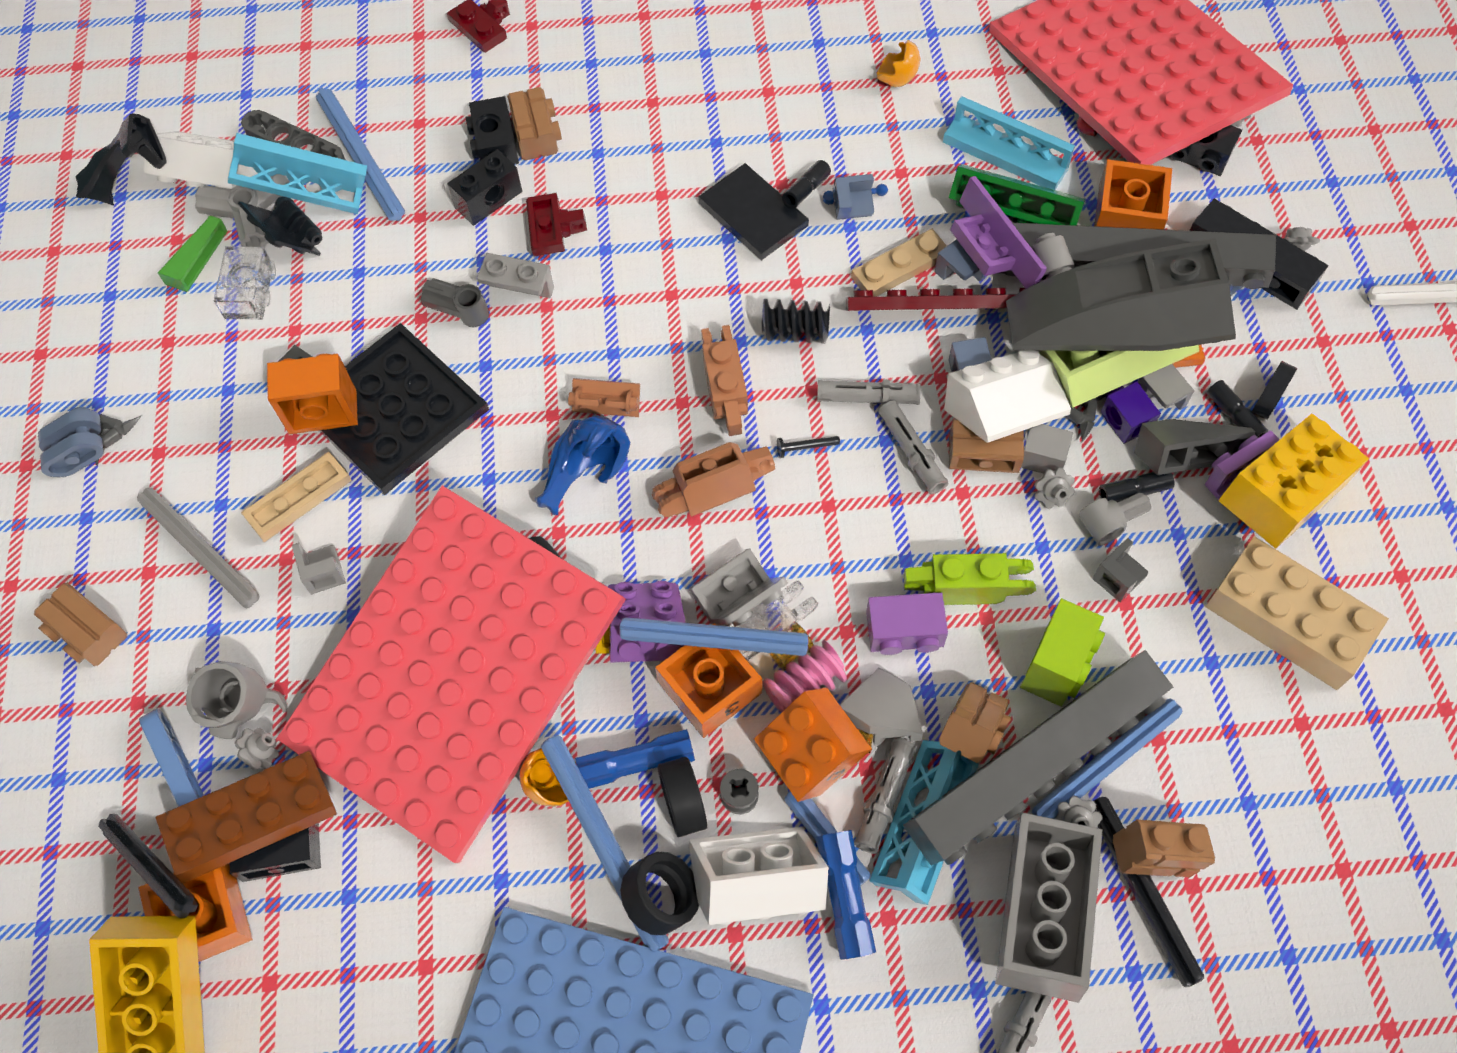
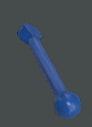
(880, 190)

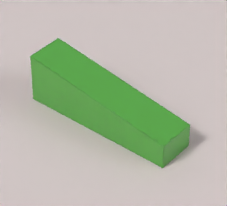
(192, 257)

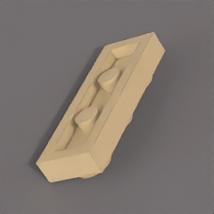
(899, 263)
(296, 496)

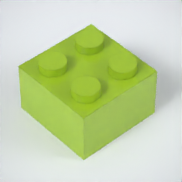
(1064, 653)

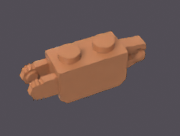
(725, 379)
(712, 479)

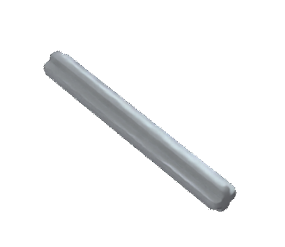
(198, 547)

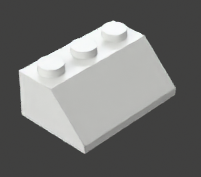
(196, 160)
(1006, 395)
(758, 875)

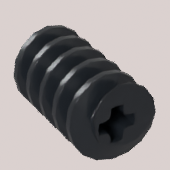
(795, 321)

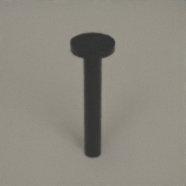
(806, 444)

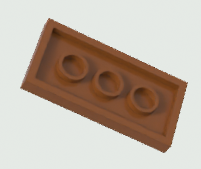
(244, 817)

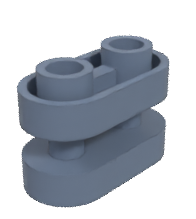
(70, 442)

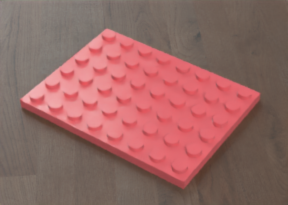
(1141, 69)
(451, 672)

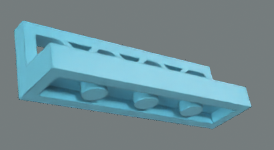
(1008, 149)
(300, 168)
(916, 875)

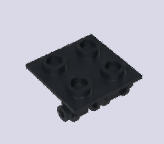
(285, 226)

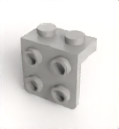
(735, 589)

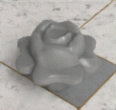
(1301, 237)
(1054, 488)
(256, 748)
(1079, 812)

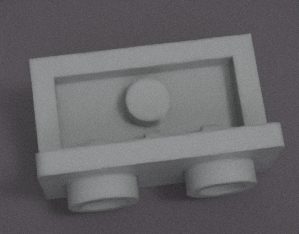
(516, 275)

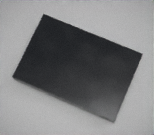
(753, 211)

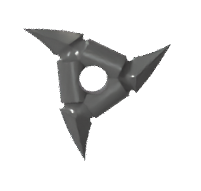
(1087, 417)
(116, 430)

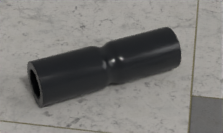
(803, 186)
(1233, 407)
(1145, 483)

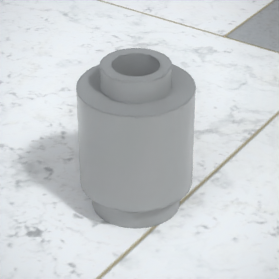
(1054, 254)

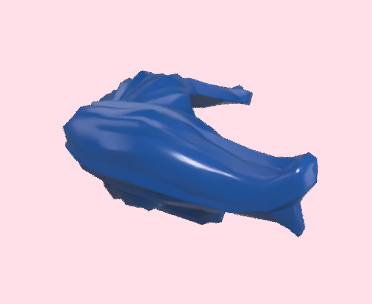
(582, 447)

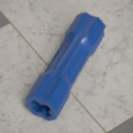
(608, 765)
(851, 924)

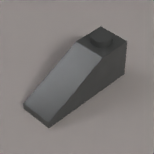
(1186, 445)

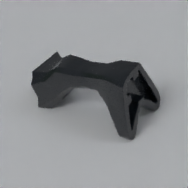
(100, 173)

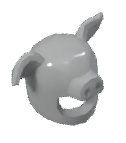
(228, 696)

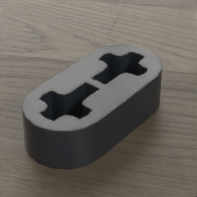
(1274, 390)

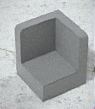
(1167, 387)
(1046, 448)
(319, 568)

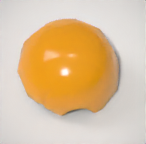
(900, 67)
(540, 781)

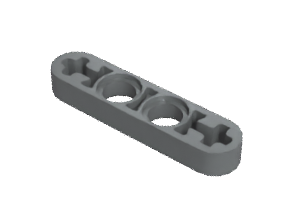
(297, 137)

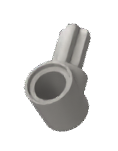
(1109, 519)

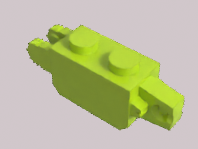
(971, 578)

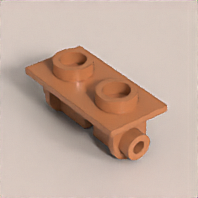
(605, 397)

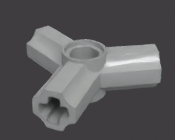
(225, 202)

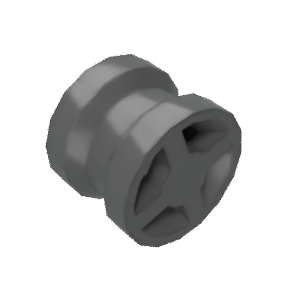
(739, 799)

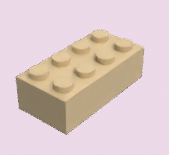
(1297, 613)

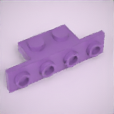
(993, 239)

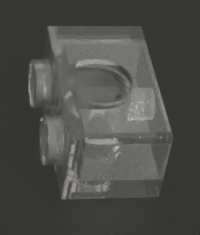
(244, 283)

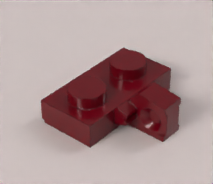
(481, 22)
(551, 224)

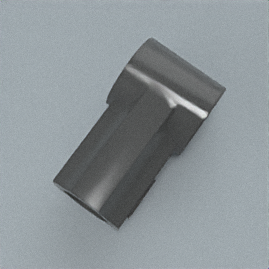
(459, 301)

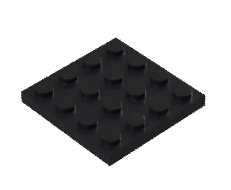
(404, 409)

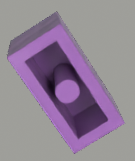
(906, 623)

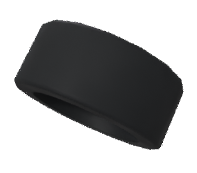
(682, 796)
(637, 900)

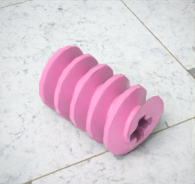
(808, 675)

